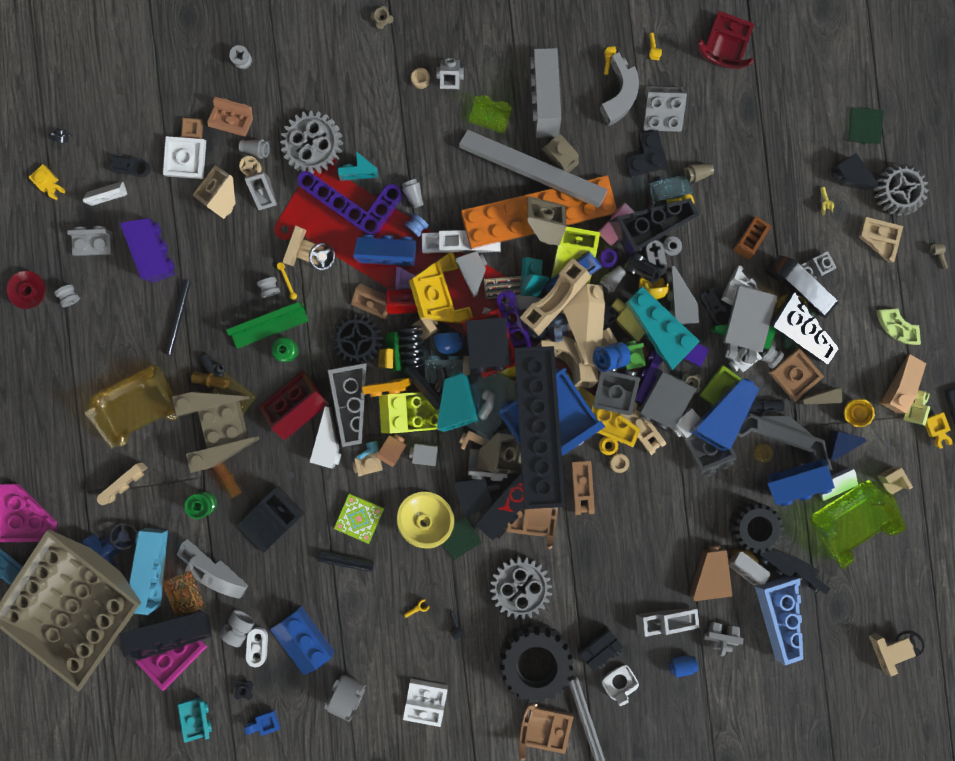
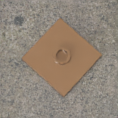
(796, 374)

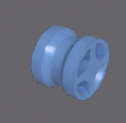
(416, 224)

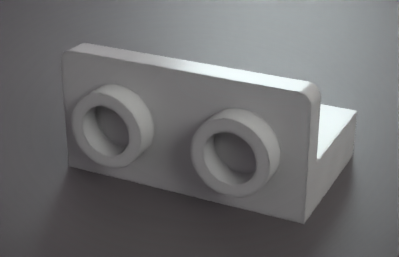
(91, 242)

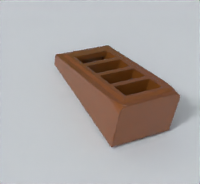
(746, 248)

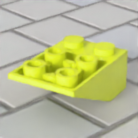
(574, 245)
(407, 413)

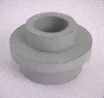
(666, 245)

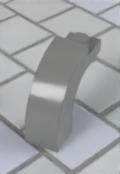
(629, 84)

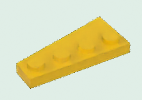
(616, 425)

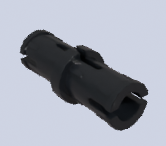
(767, 406)

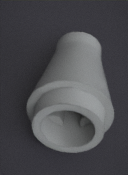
(256, 148)
(413, 193)
(612, 279)

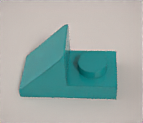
(363, 170)
(531, 277)

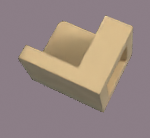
(894, 480)

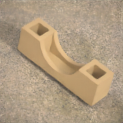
(569, 282)

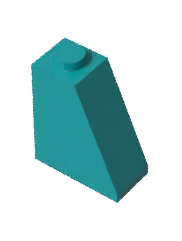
(457, 403)

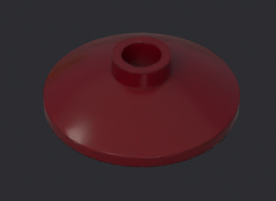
(18, 287)

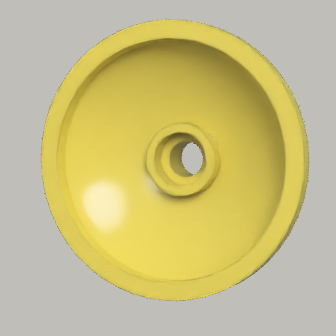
(429, 509)

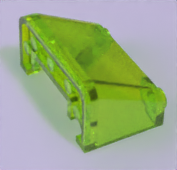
(856, 519)

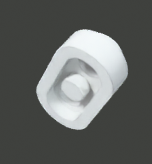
(256, 646)

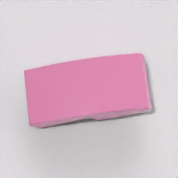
(607, 231)

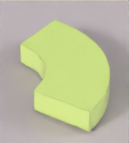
(898, 328)

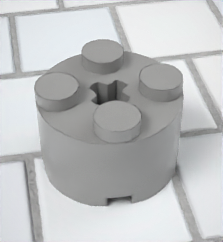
(346, 697)

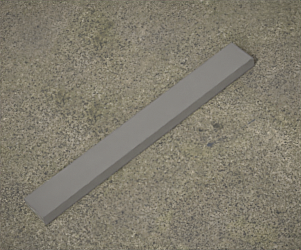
(533, 168)

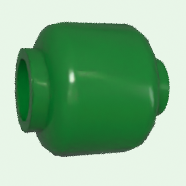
(289, 354)

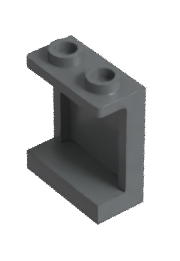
(666, 400)

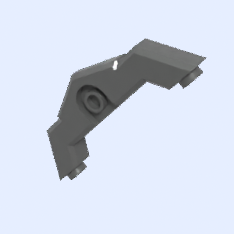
(786, 431)

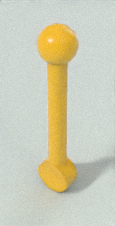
(281, 266)

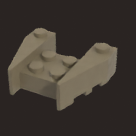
(221, 426)

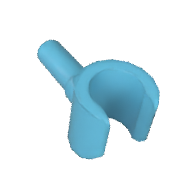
(371, 448)

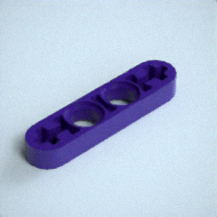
(516, 326)

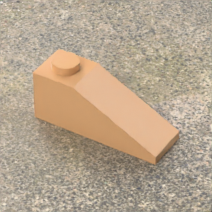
(905, 385)

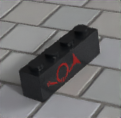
(503, 510)

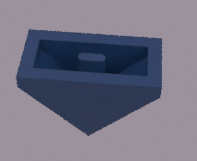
(842, 443)

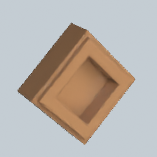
(192, 128)

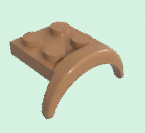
(537, 523)
(544, 729)

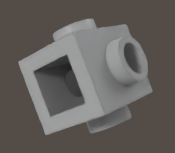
(450, 73)

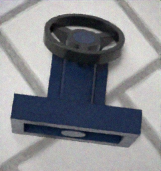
(112, 544)

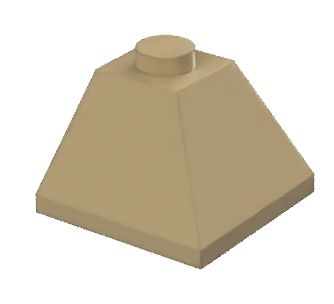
(217, 192)

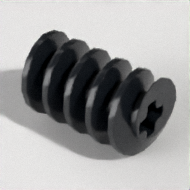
(412, 346)

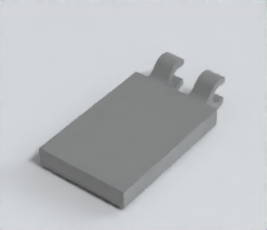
(749, 323)

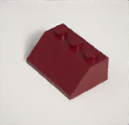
(293, 405)

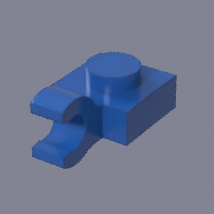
(265, 723)

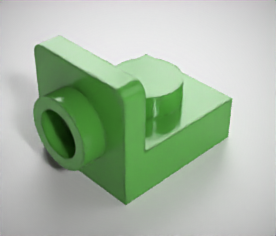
(637, 357)

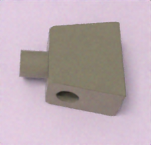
(561, 153)

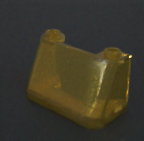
(131, 405)

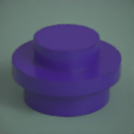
(607, 258)

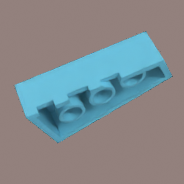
(149, 568)

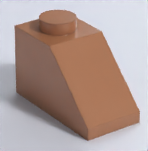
(392, 449)

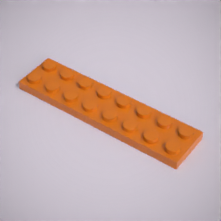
(508, 218)

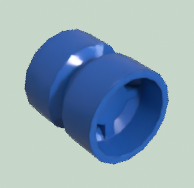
(611, 356)

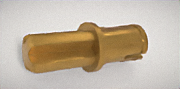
(210, 380)

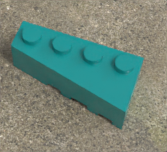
(665, 332)

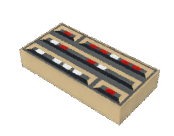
(495, 286)

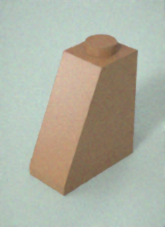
(712, 575)

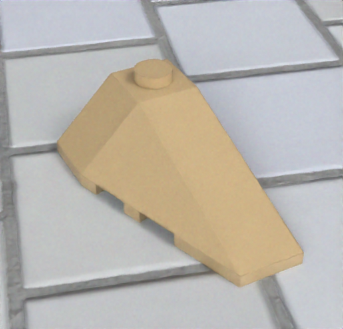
(586, 320)

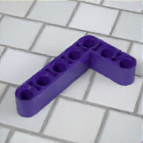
(348, 206)

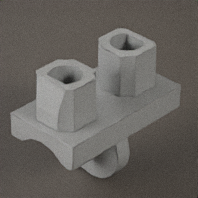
(731, 638)

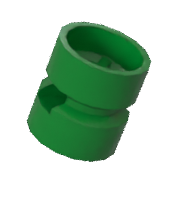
(200, 505)

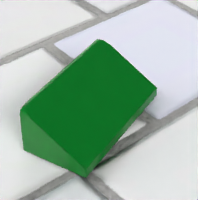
(392, 342)

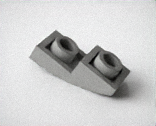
(819, 265)

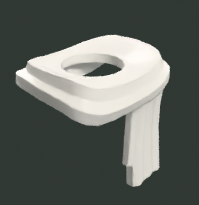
(620, 694)

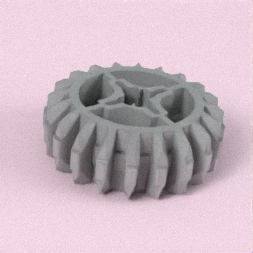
(899, 175)

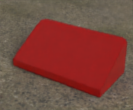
(400, 301)

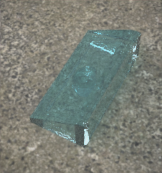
(670, 188)

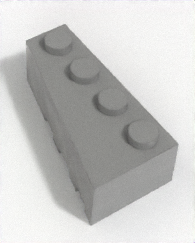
(546, 92)

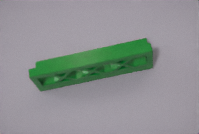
(268, 325)

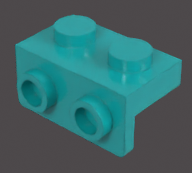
(193, 719)

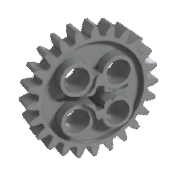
(303, 127)
(507, 577)

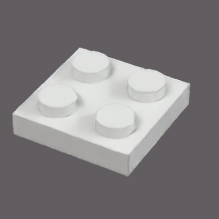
(184, 157)

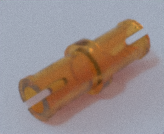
(227, 480)

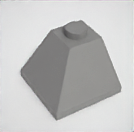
(473, 270)

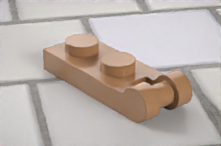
(582, 487)

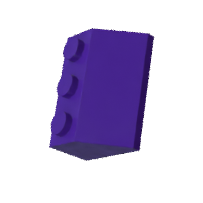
(148, 249)

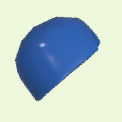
(448, 342)

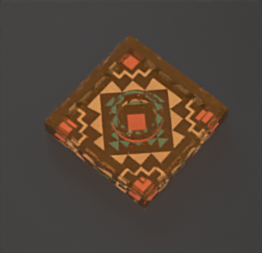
(183, 593)

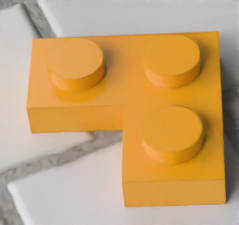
(392, 386)

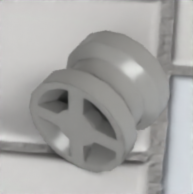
(244, 60)
(268, 287)
(67, 295)
(771, 356)

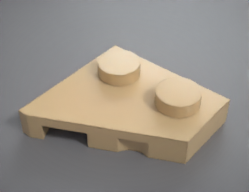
(881, 237)

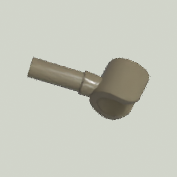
(939, 249)

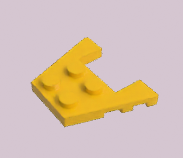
(433, 295)

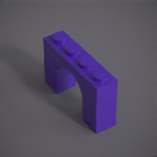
(695, 357)

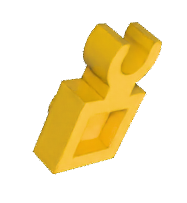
(46, 180)
(937, 427)

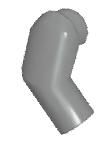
(488, 405)

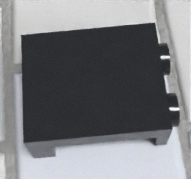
(487, 344)

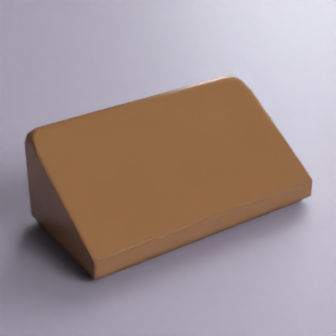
(370, 301)

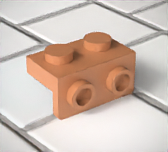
(230, 116)

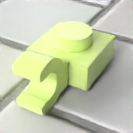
(918, 411)

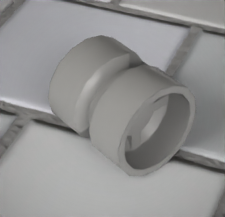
(234, 631)

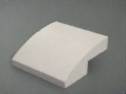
(425, 702)

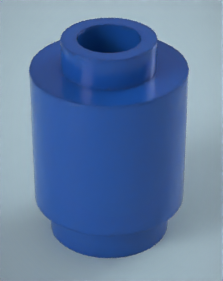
(683, 666)

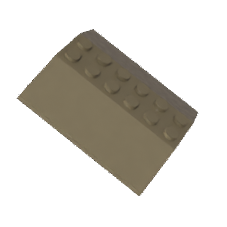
(67, 607)

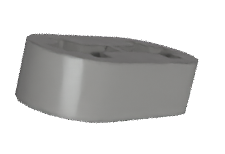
(660, 255)

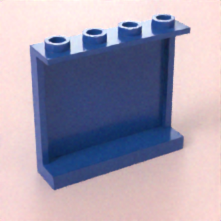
(575, 416)

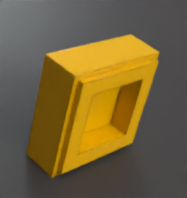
(385, 358)

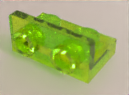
(490, 114)

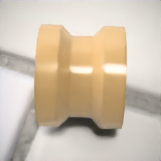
(246, 166)

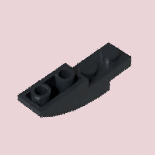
(791, 565)

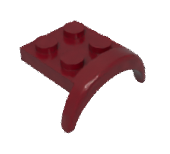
(727, 42)

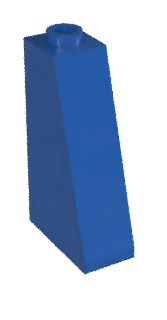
(725, 417)

